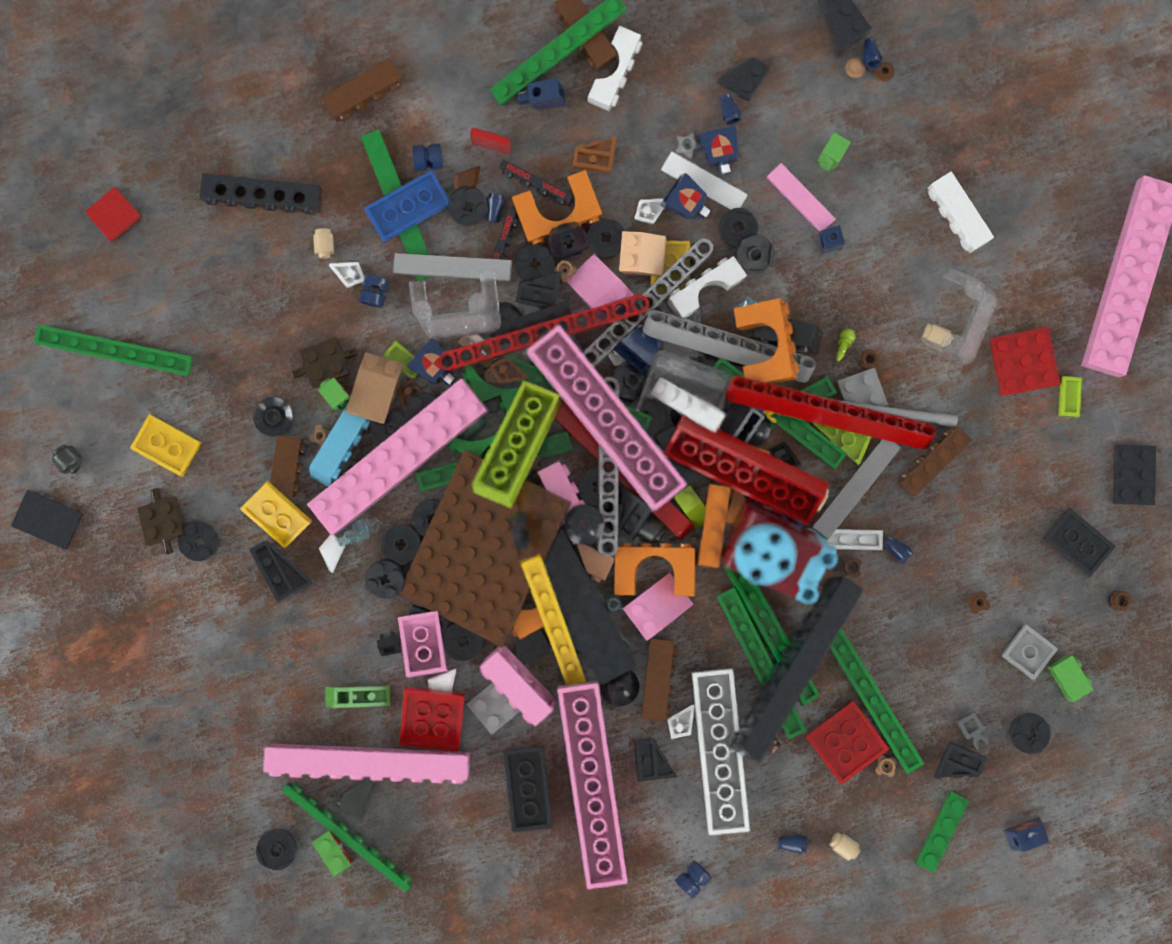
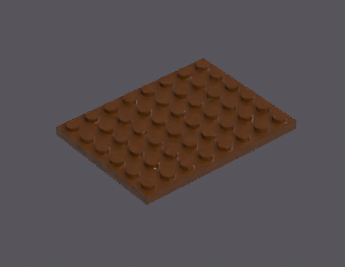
(469, 554)

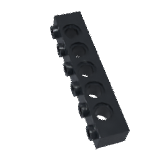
(212, 183)

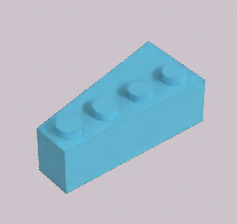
(338, 448)

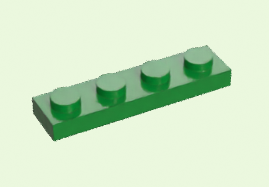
(941, 831)

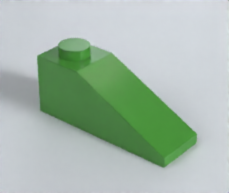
(356, 696)

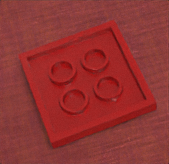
(1024, 361)
(432, 719)
(846, 742)

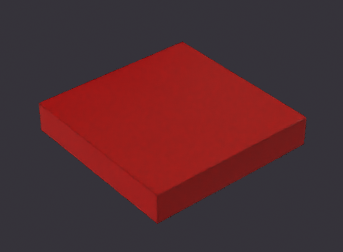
(490, 141)
(113, 214)

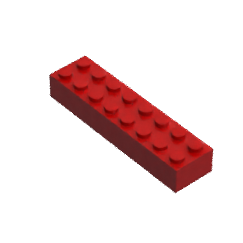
(746, 469)

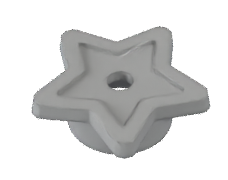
(687, 140)

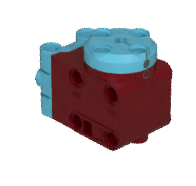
(777, 552)

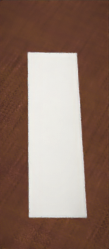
(711, 185)

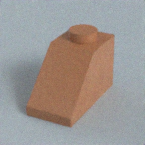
(595, 563)

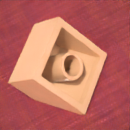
(642, 254)

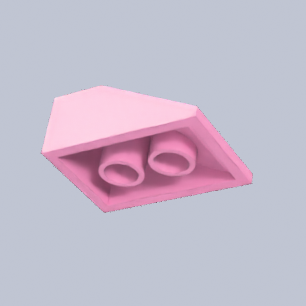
(598, 285)
(656, 607)
(422, 644)

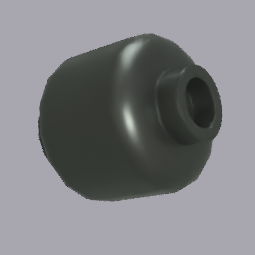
(67, 459)
(652, 530)

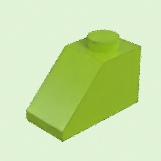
(692, 506)

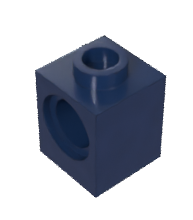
(831, 239)

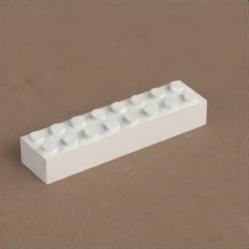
(719, 763)

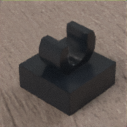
(389, 645)

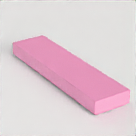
(800, 197)

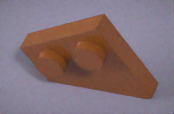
(595, 156)

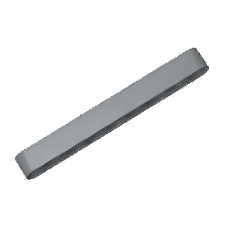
(656, 299)
(717, 342)
(611, 497)

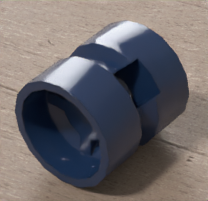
(427, 157)
(373, 298)
(691, 881)

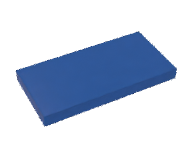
(407, 206)

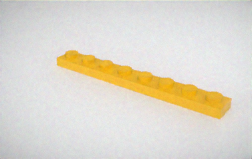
(553, 620)

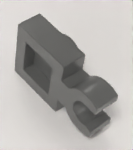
(971, 728)

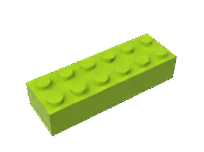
(517, 444)

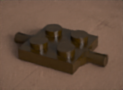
(324, 362)
(161, 521)

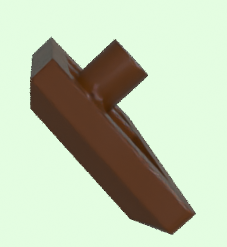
(466, 178)
(507, 371)
(408, 391)

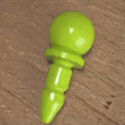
(847, 337)

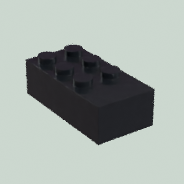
(528, 789)

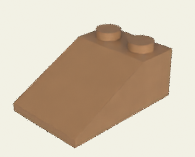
(375, 388)

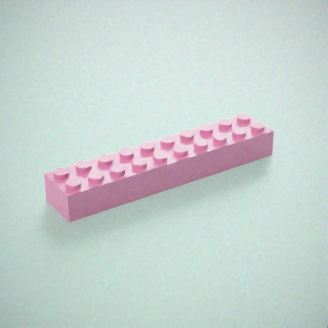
(1130, 278)
(606, 418)
(398, 457)
(367, 761)
(592, 784)

